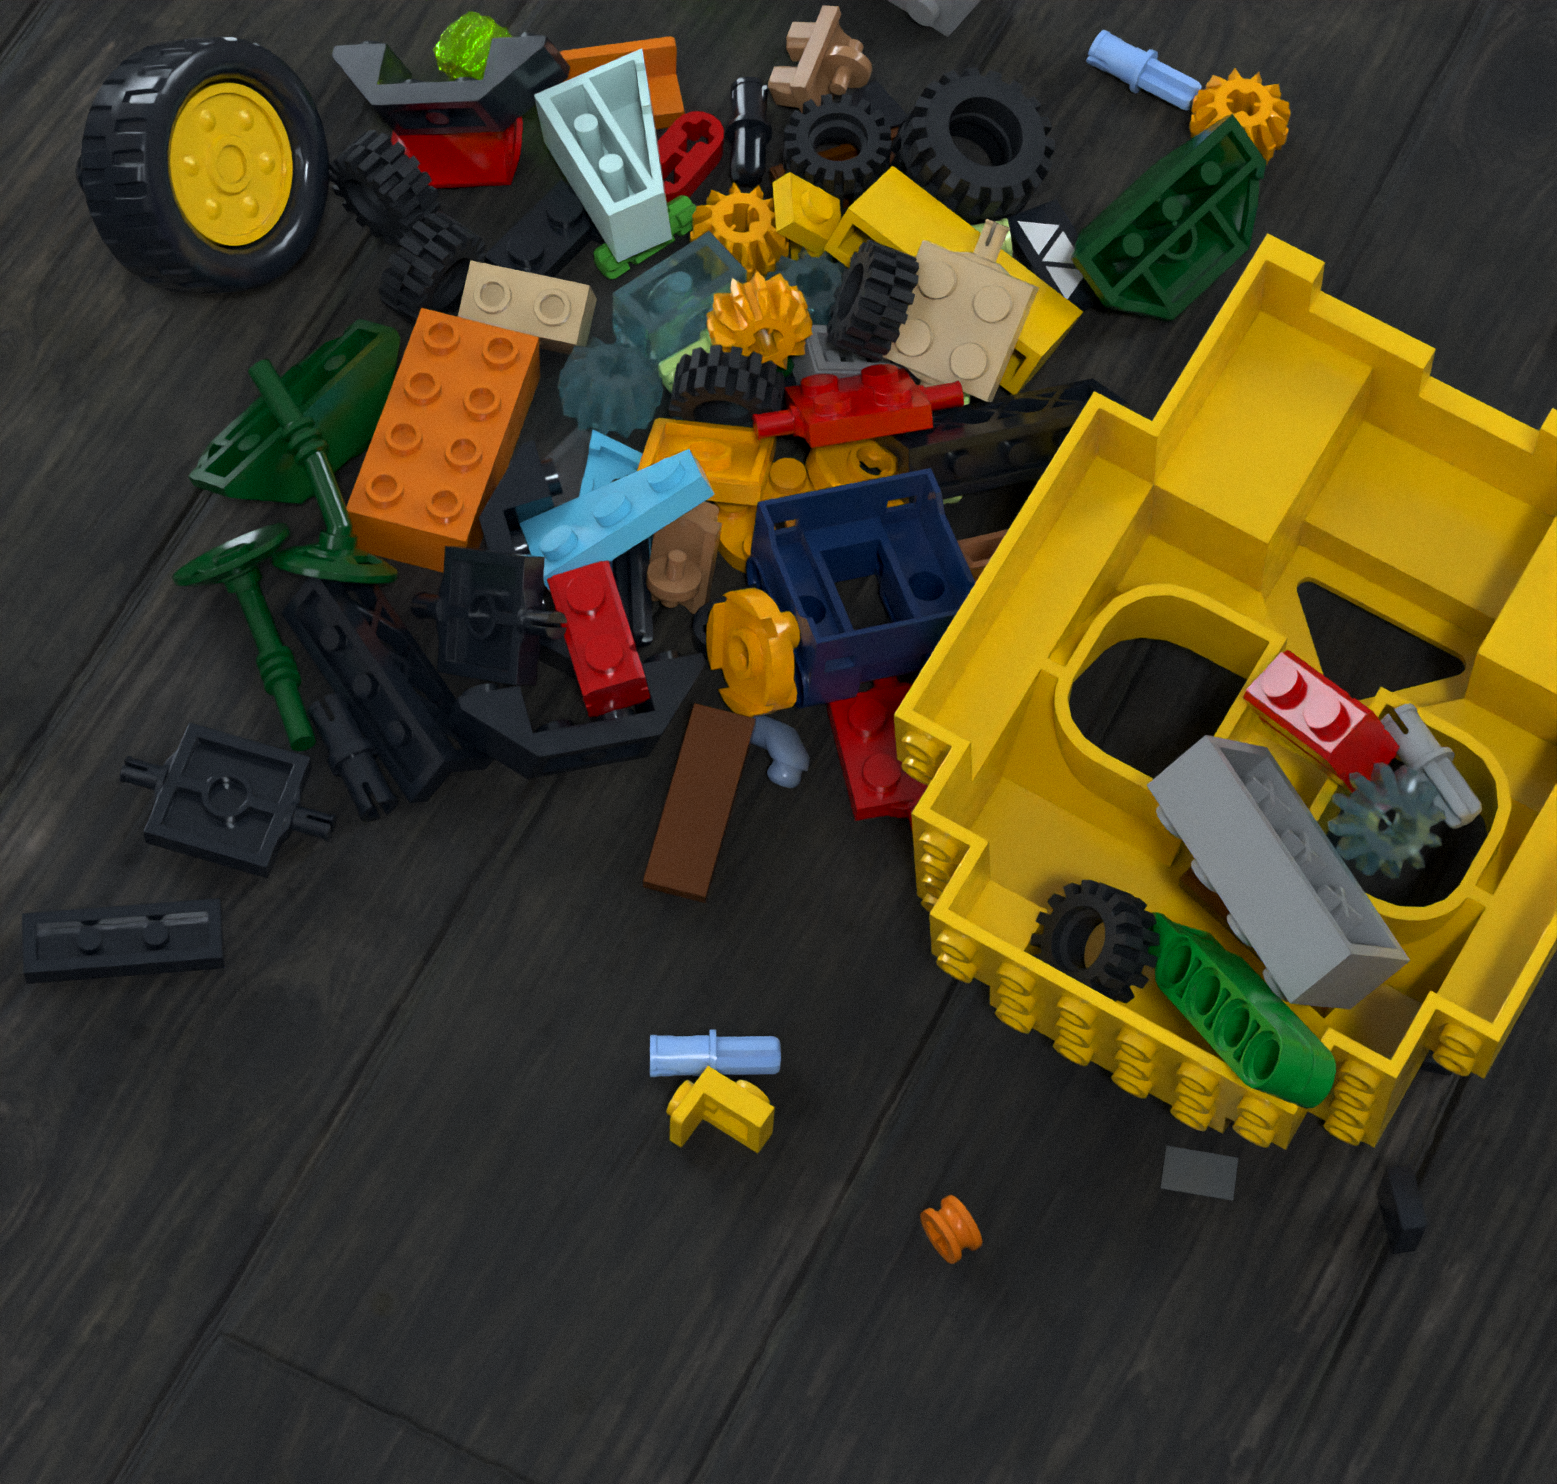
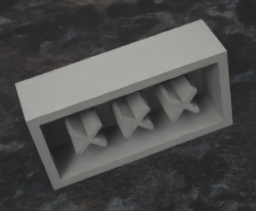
(1276, 874)

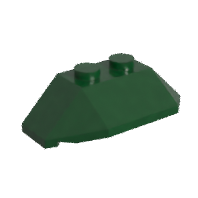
(1175, 225)
(336, 385)

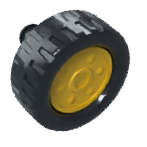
(205, 165)

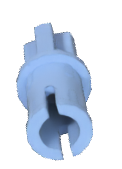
(1142, 70)
(727, 1055)

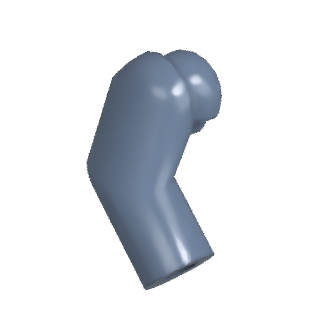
(784, 747)

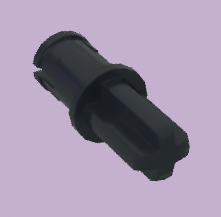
(748, 130)

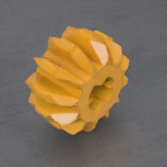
(1252, 104)
(744, 227)
(761, 319)

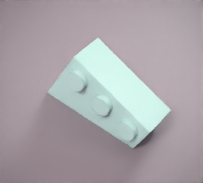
(609, 152)

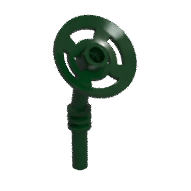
(336, 552)
(237, 567)

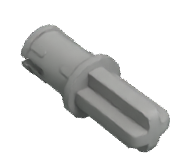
(1433, 764)

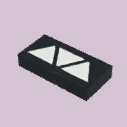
(1044, 245)

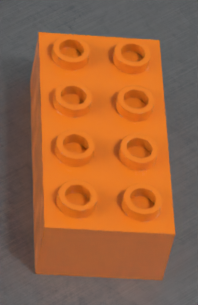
(443, 438)

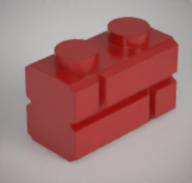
(599, 638)
(1319, 719)

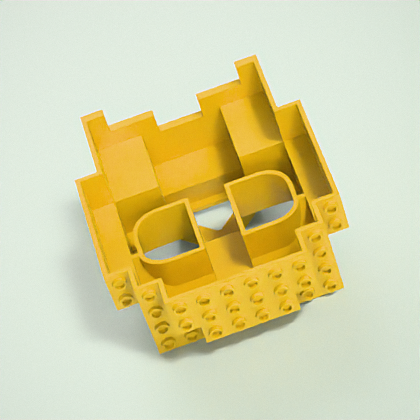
(1277, 461)

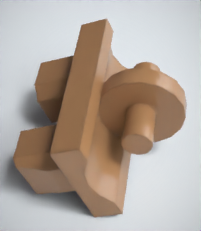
(826, 59)
(685, 559)

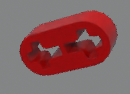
(699, 162)

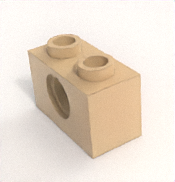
(529, 304)

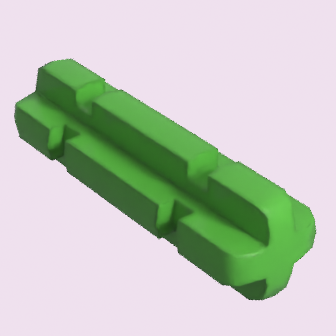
(680, 217)

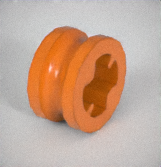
(951, 1229)

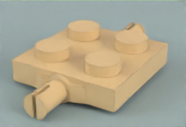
(963, 316)

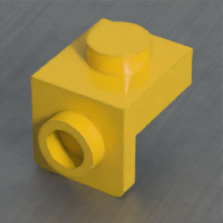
(804, 214)
(732, 1107)

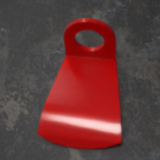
(466, 157)

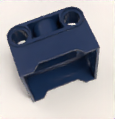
(849, 536)

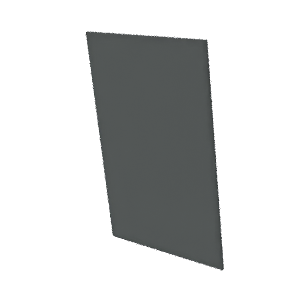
(1199, 1173)

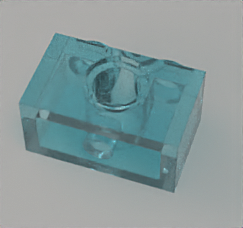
(671, 300)

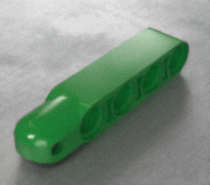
(1241, 1016)

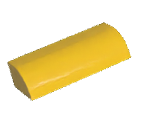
(904, 214)

